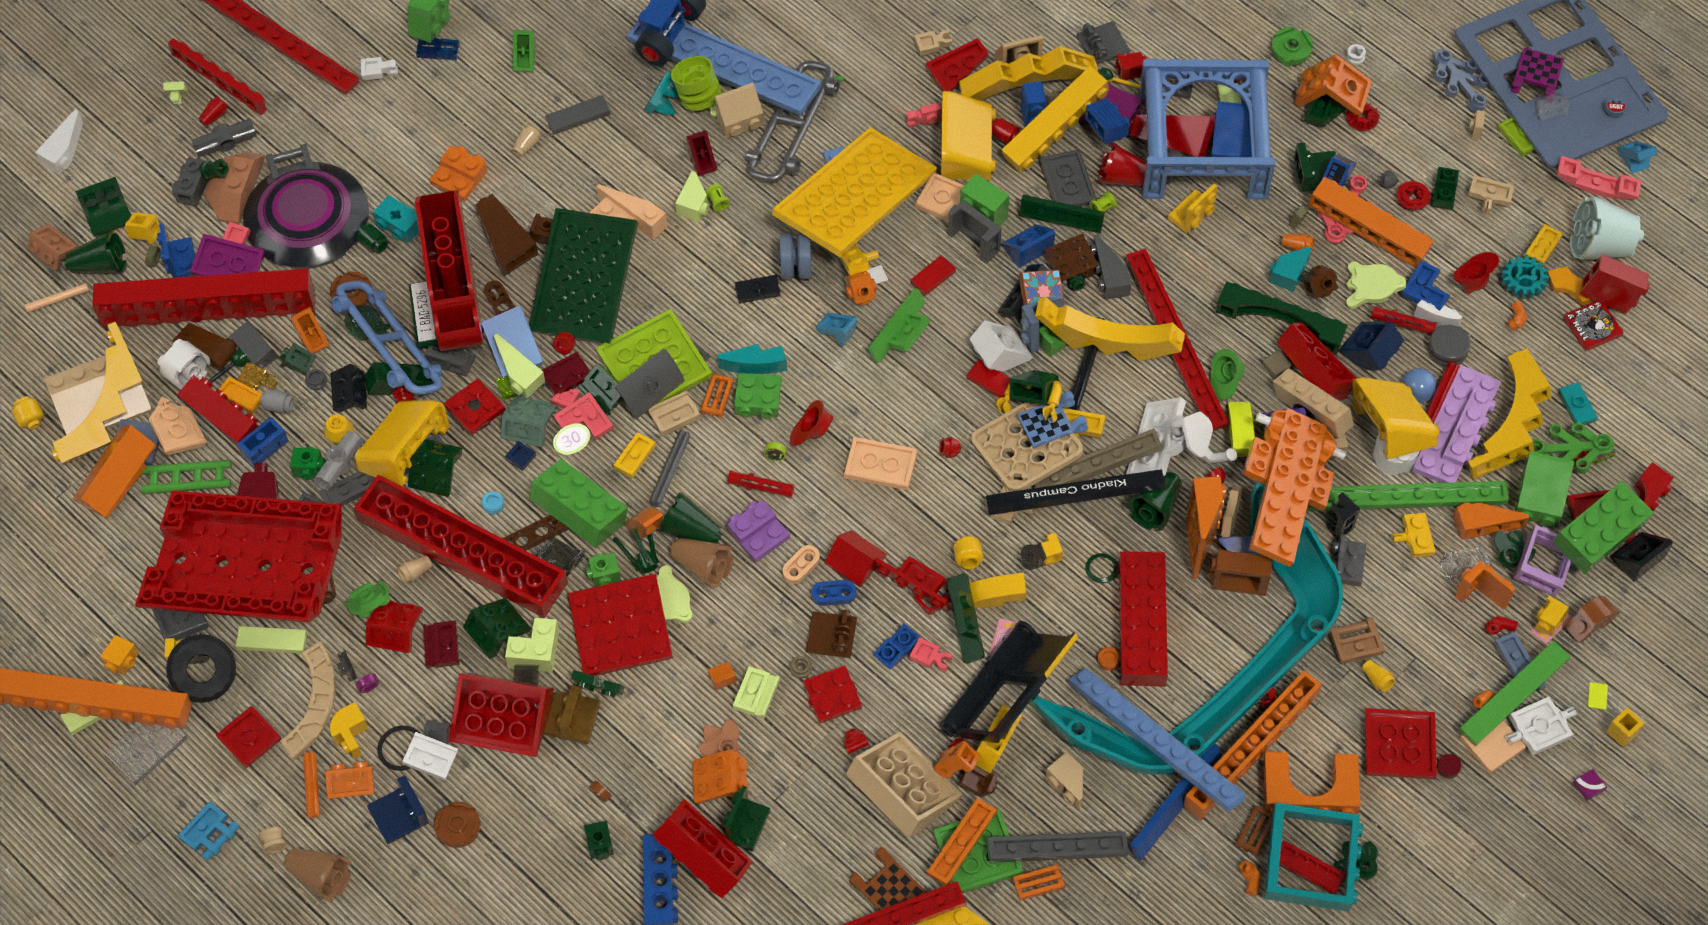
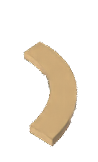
(320, 703)

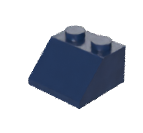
(1372, 344)

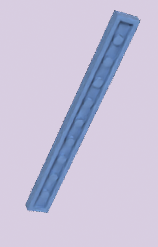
(1157, 740)

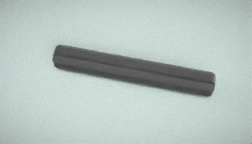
(669, 468)

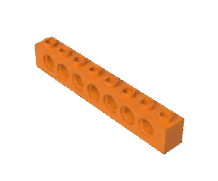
(1258, 738)

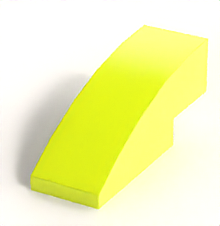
(1240, 427)

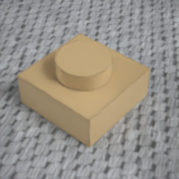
(1476, 124)

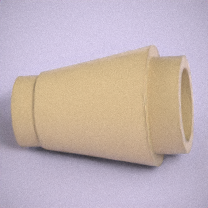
(527, 139)
(412, 569)

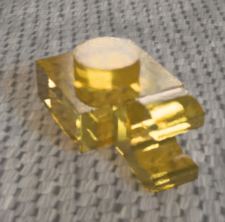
(256, 376)

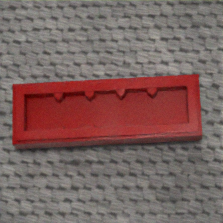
(1310, 868)

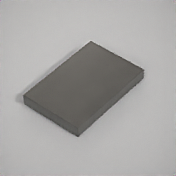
(1067, 178)

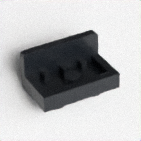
(348, 388)

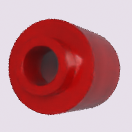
(1004, 130)

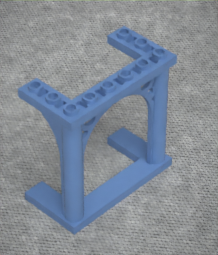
(1252, 92)

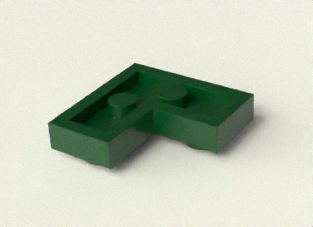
(589, 682)

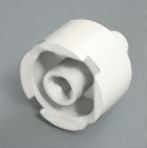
(182, 363)
(1395, 465)

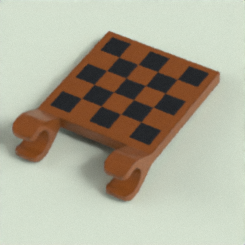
(889, 886)

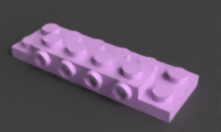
(1459, 424)

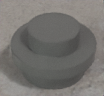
(316, 379)

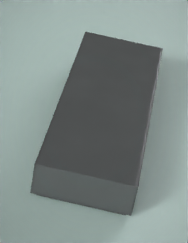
(577, 114)

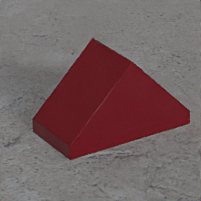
(701, 153)

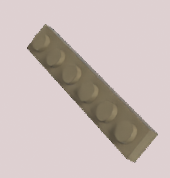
(1106, 459)

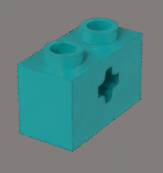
(396, 219)

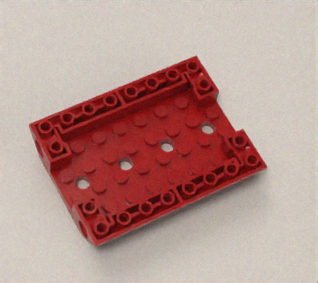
(248, 535)

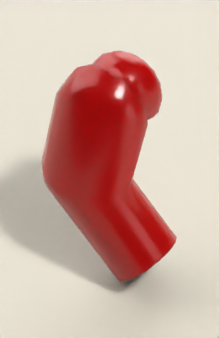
(1499, 623)

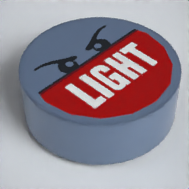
(1615, 106)

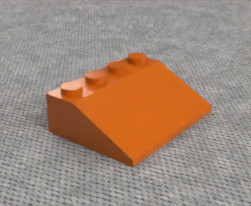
(1203, 518)

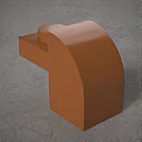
(1591, 616)

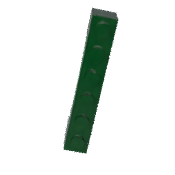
(1242, 301)

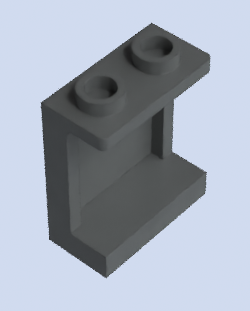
(977, 227)

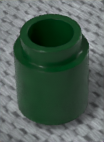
(372, 238)

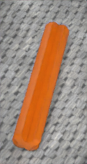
(311, 785)

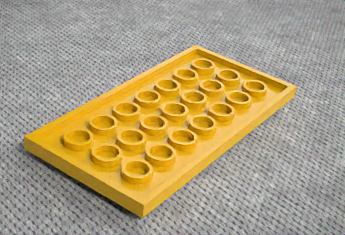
(854, 191)

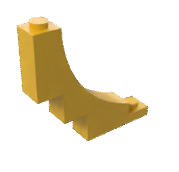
(1001, 76)
(1110, 337)
(119, 377)
(1512, 438)

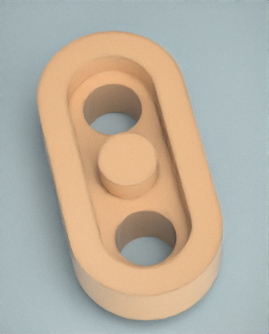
(799, 565)

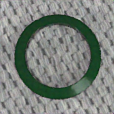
(1101, 580)

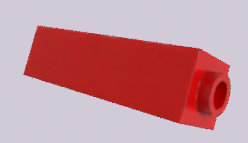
(1184, 132)

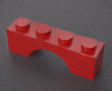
(1652, 485)

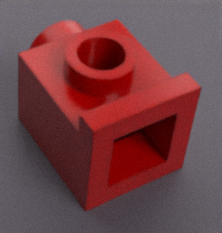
(1129, 65)

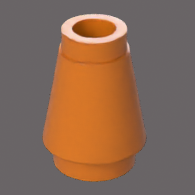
(1298, 241)

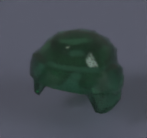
(372, 318)

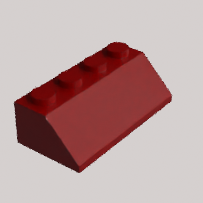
(702, 848)

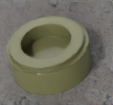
(152, 256)

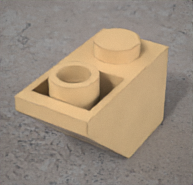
(1067, 777)

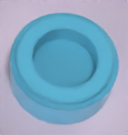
(492, 502)

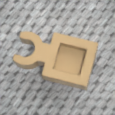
(931, 43)

